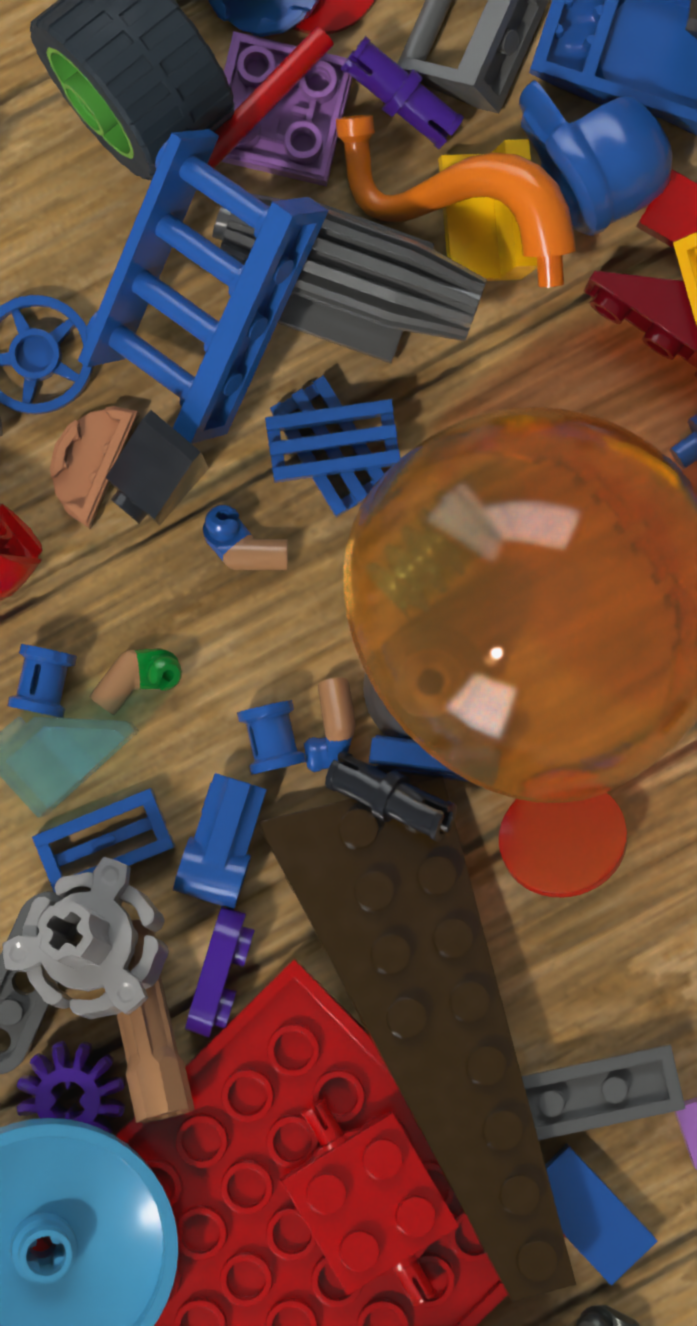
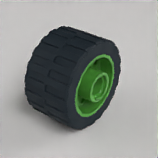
(132, 73)

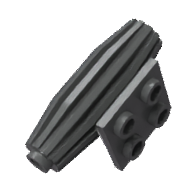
(368, 284)

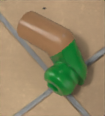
(136, 671)

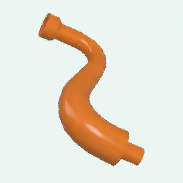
(510, 178)

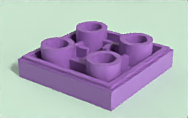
(301, 130)

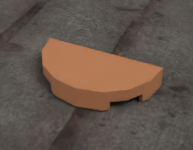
(85, 458)

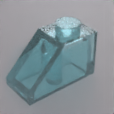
(56, 755)

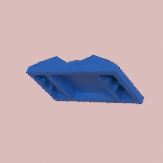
(621, 51)

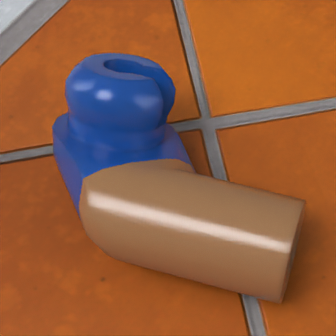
(238, 547)
(338, 725)

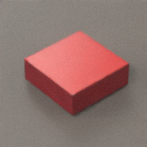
(673, 212)

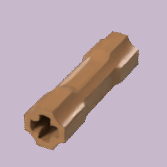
(154, 1068)

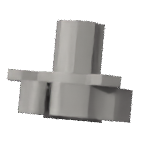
(102, 958)

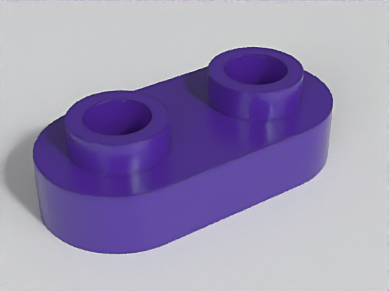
(211, 999)

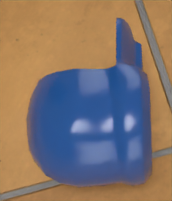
(602, 162)

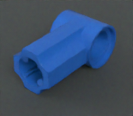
(217, 855)

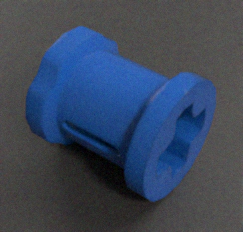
(42, 680)
(271, 737)

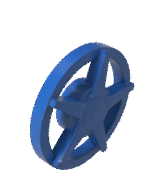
(38, 355)

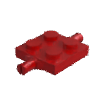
(369, 1202)

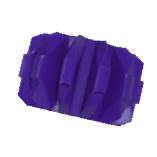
(79, 1071)

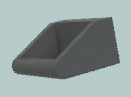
(490, 56)

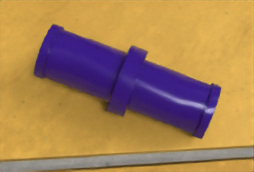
(402, 92)

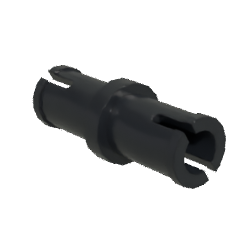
(391, 796)

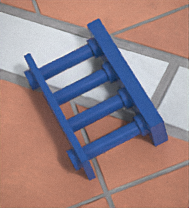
(255, 289)

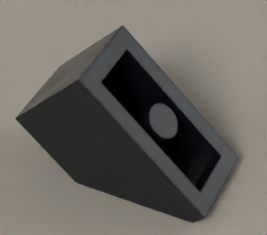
(155, 470)

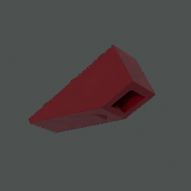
(651, 305)

